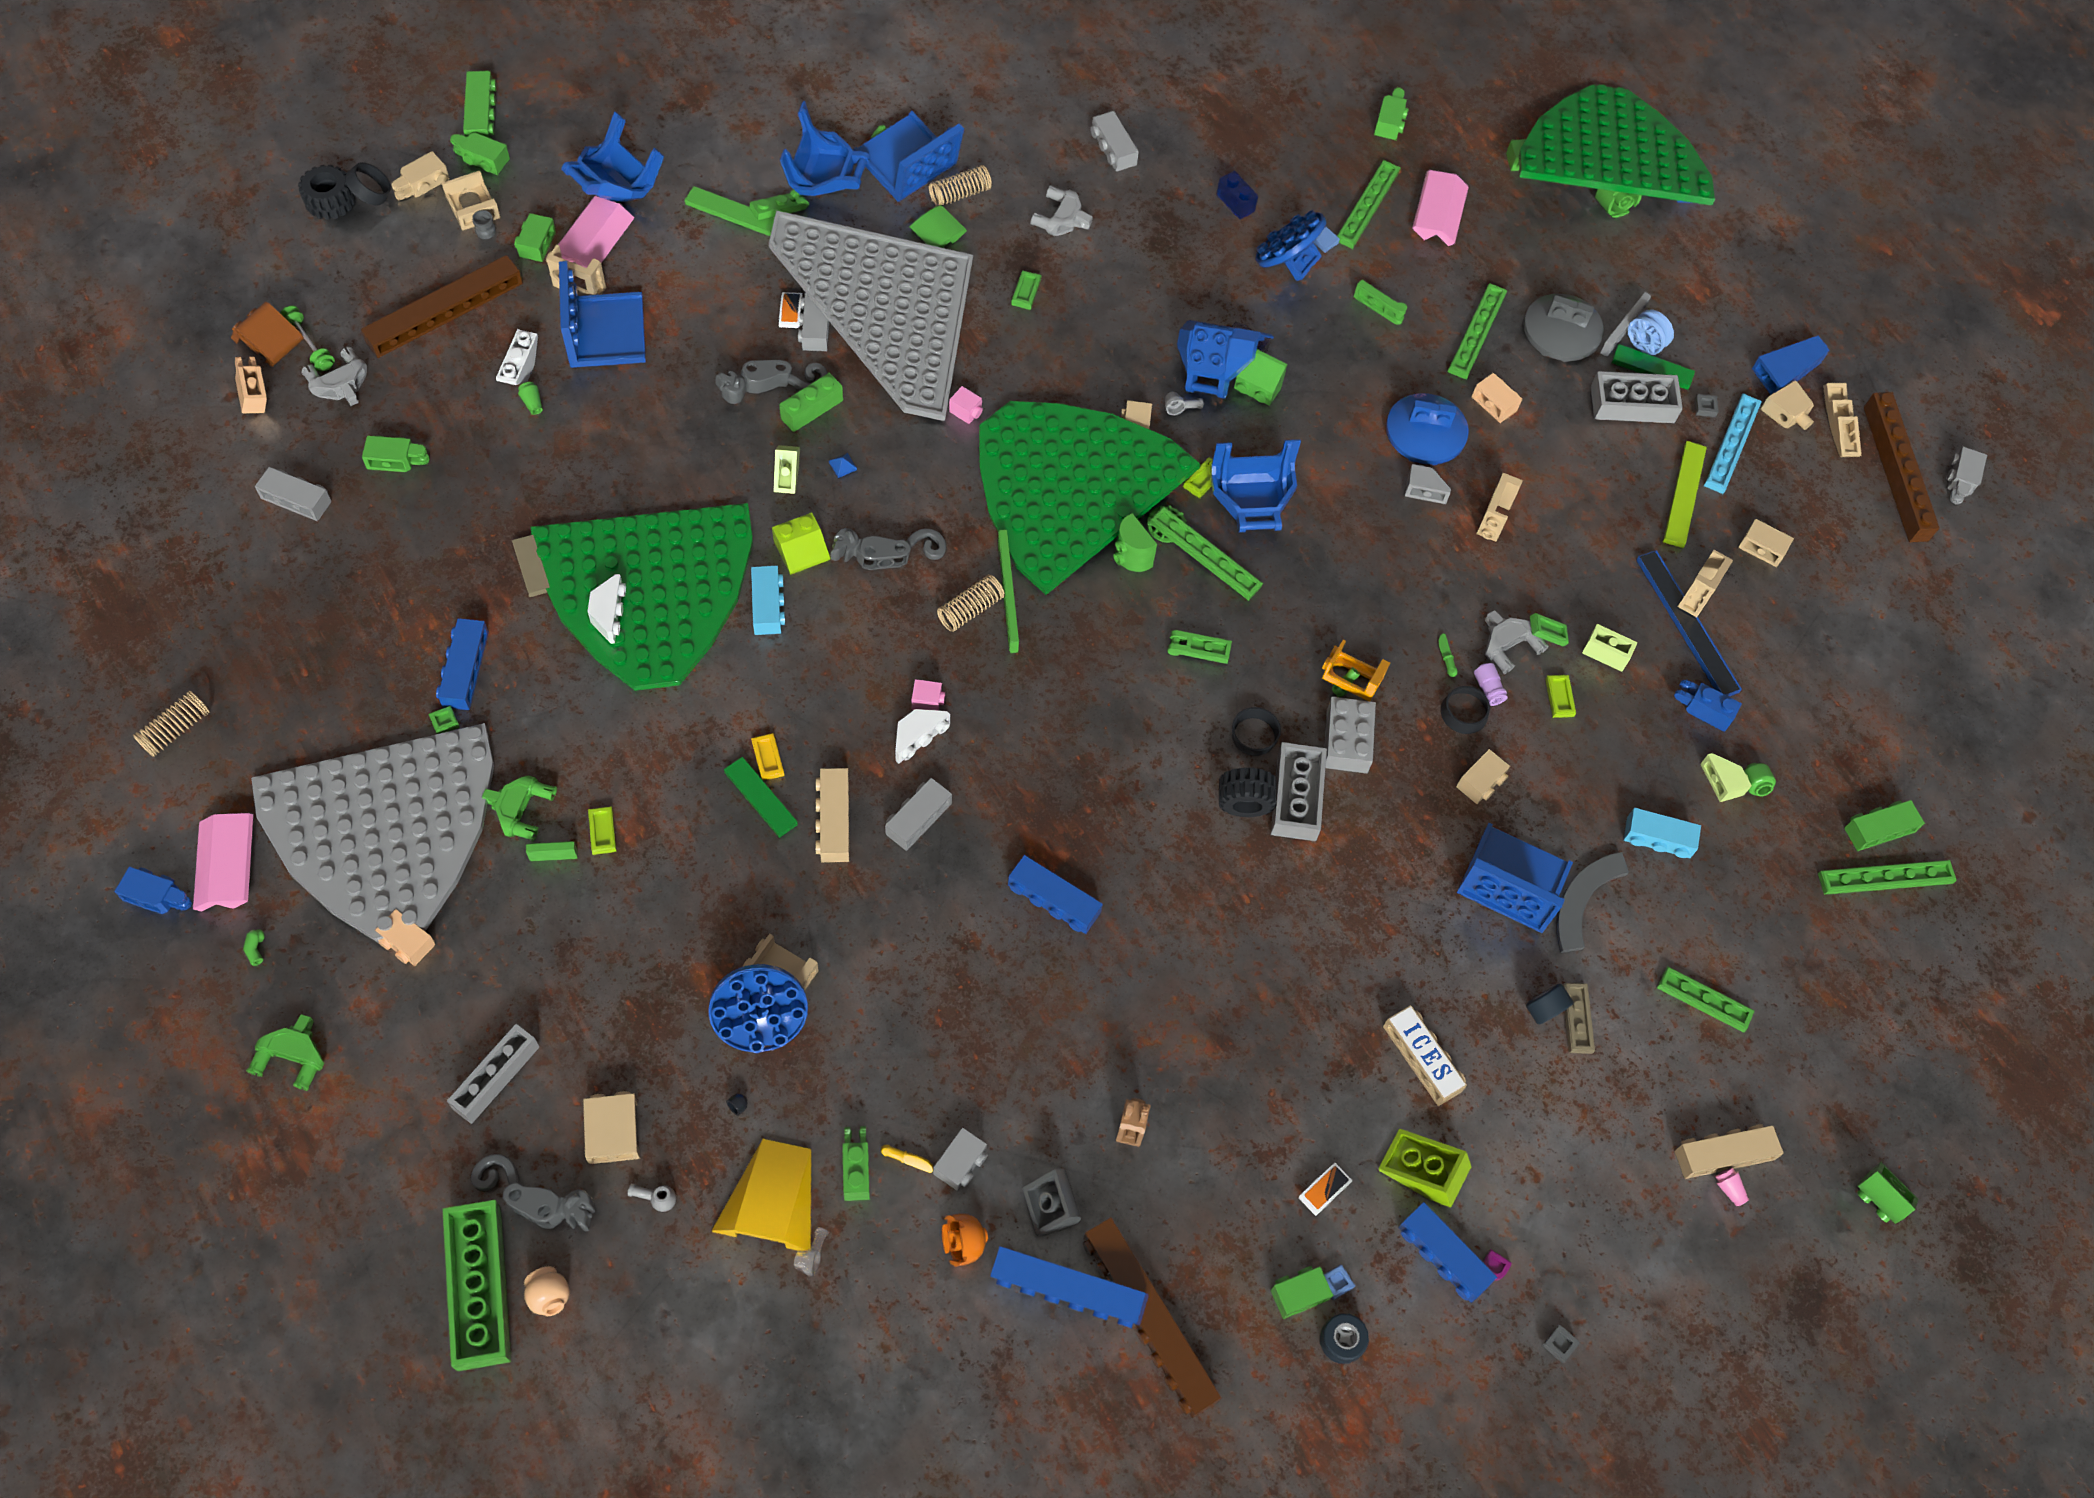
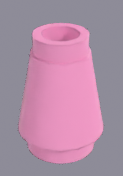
(1732, 1186)

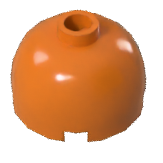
(963, 1238)

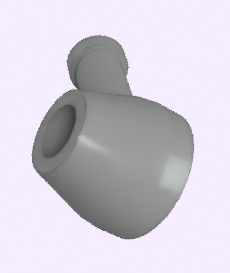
(1176, 404)
(659, 1204)

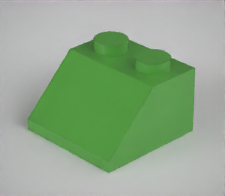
(1262, 378)

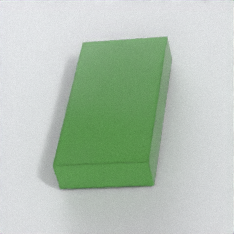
(1026, 290)
(1549, 629)
(551, 851)

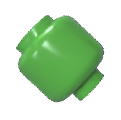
(1760, 779)

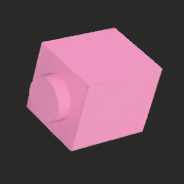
(965, 405)
(927, 695)

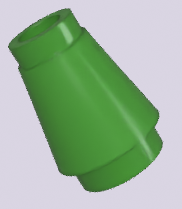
(530, 396)

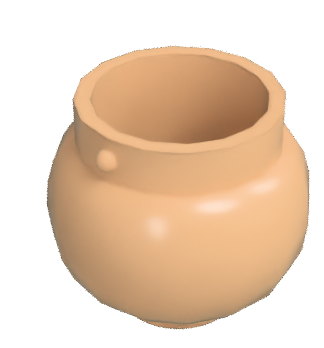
(546, 1291)

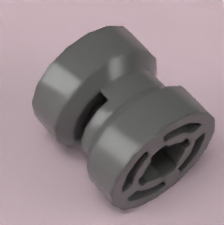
(484, 224)

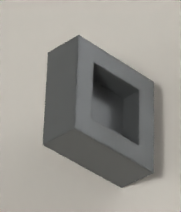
(1706, 405)
(1561, 1344)

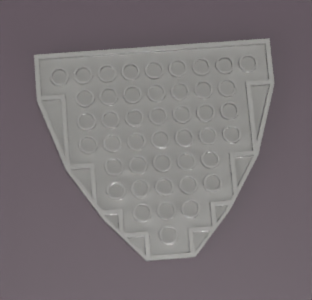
(381, 825)

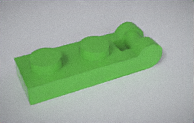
(785, 203)
(1380, 302)
(1199, 646)

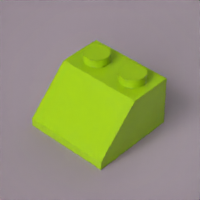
(800, 543)

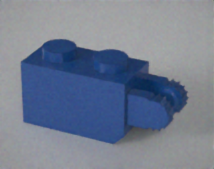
(1708, 704)
(151, 892)

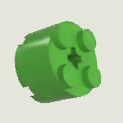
(1616, 202)

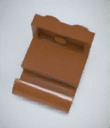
(267, 333)

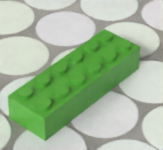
(476, 1285)

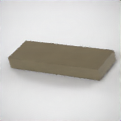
(531, 565)
(1579, 1019)

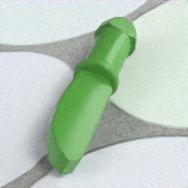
(1447, 656)

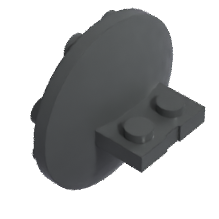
(1563, 327)

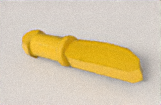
(909, 1158)

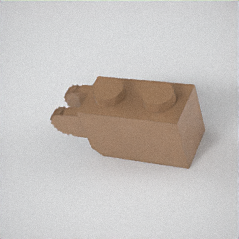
(1133, 1122)

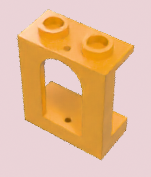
(1339, 658)

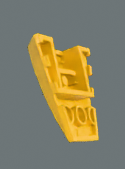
(772, 1197)

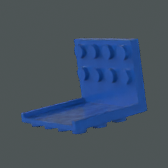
(911, 155)
(600, 327)
(1515, 879)

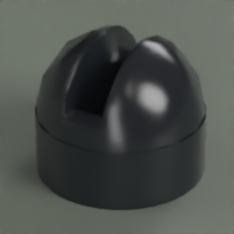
(737, 1103)

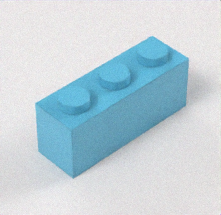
(767, 600)
(1662, 833)

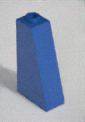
(1789, 363)

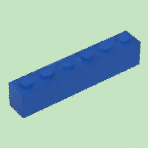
(1070, 1286)

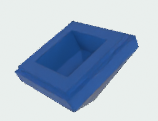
(842, 465)

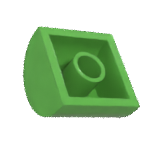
(1134, 546)
(1887, 1193)

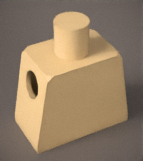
(1789, 406)

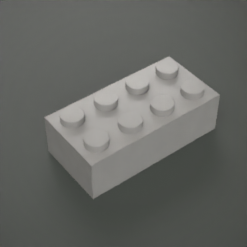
(1636, 397)
(1299, 791)

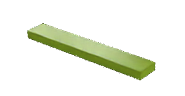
(1684, 494)

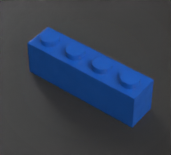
(462, 664)
(1054, 895)
(1447, 1252)

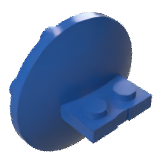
(1294, 244)
(1427, 428)
(758, 1008)

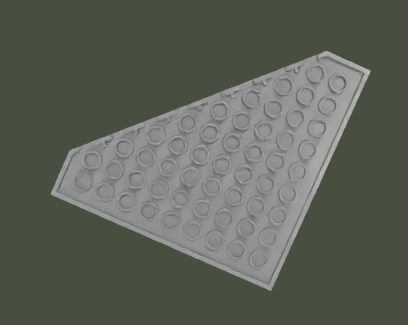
(887, 299)

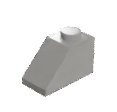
(1426, 485)

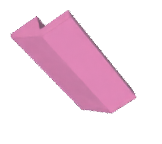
(1440, 206)
(595, 232)
(223, 861)

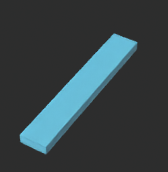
(1732, 443)

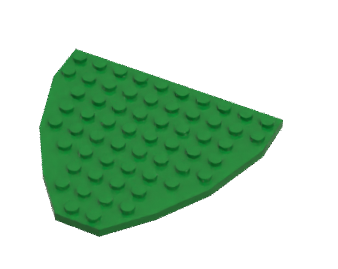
(1614, 144)
(1068, 480)
(679, 580)

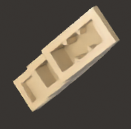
(1841, 420)

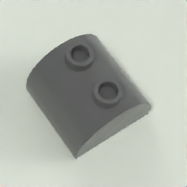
(1052, 1203)

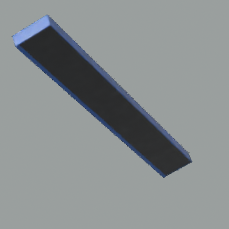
(1688, 625)

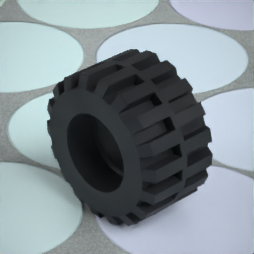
(326, 192)
(1247, 792)

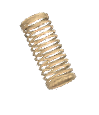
(938, 192)
(952, 617)
(146, 743)

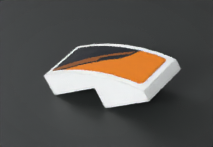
(790, 310)
(1325, 1189)

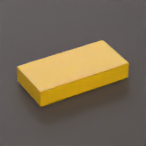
(767, 757)

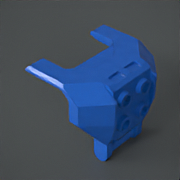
(822, 161)
(612, 170)
(1216, 354)
(1255, 485)

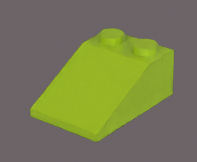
(1426, 1166)

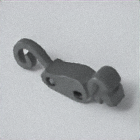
(763, 379)
(884, 550)
(535, 1201)

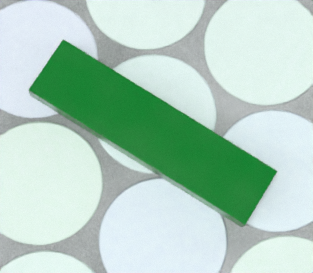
(1649, 364)
(760, 797)

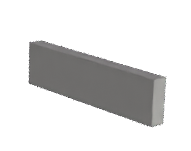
(1622, 328)

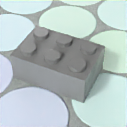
(1349, 734)

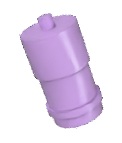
(1490, 683)

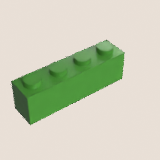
(479, 103)

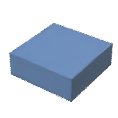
(1326, 240)
(1339, 1281)

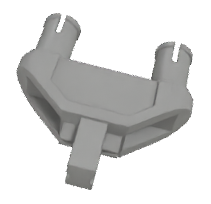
(1066, 217)
(340, 382)
(1507, 634)

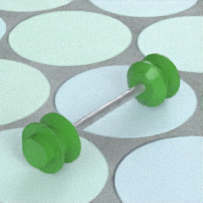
(320, 358)

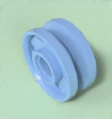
(1650, 332)

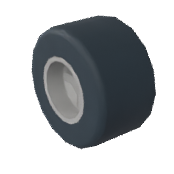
(1549, 1004)
(1351, 1331)

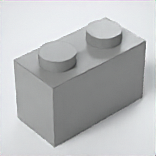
(960, 1160)

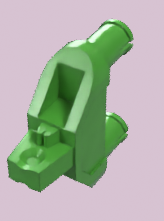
(512, 802)
(293, 1045)

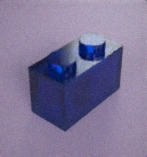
(1237, 195)

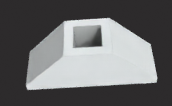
(519, 359)
(606, 607)
(918, 730)

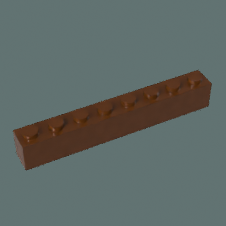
(441, 306)
(1901, 467)
(1157, 1326)

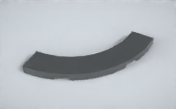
(1577, 895)

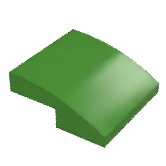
(938, 227)

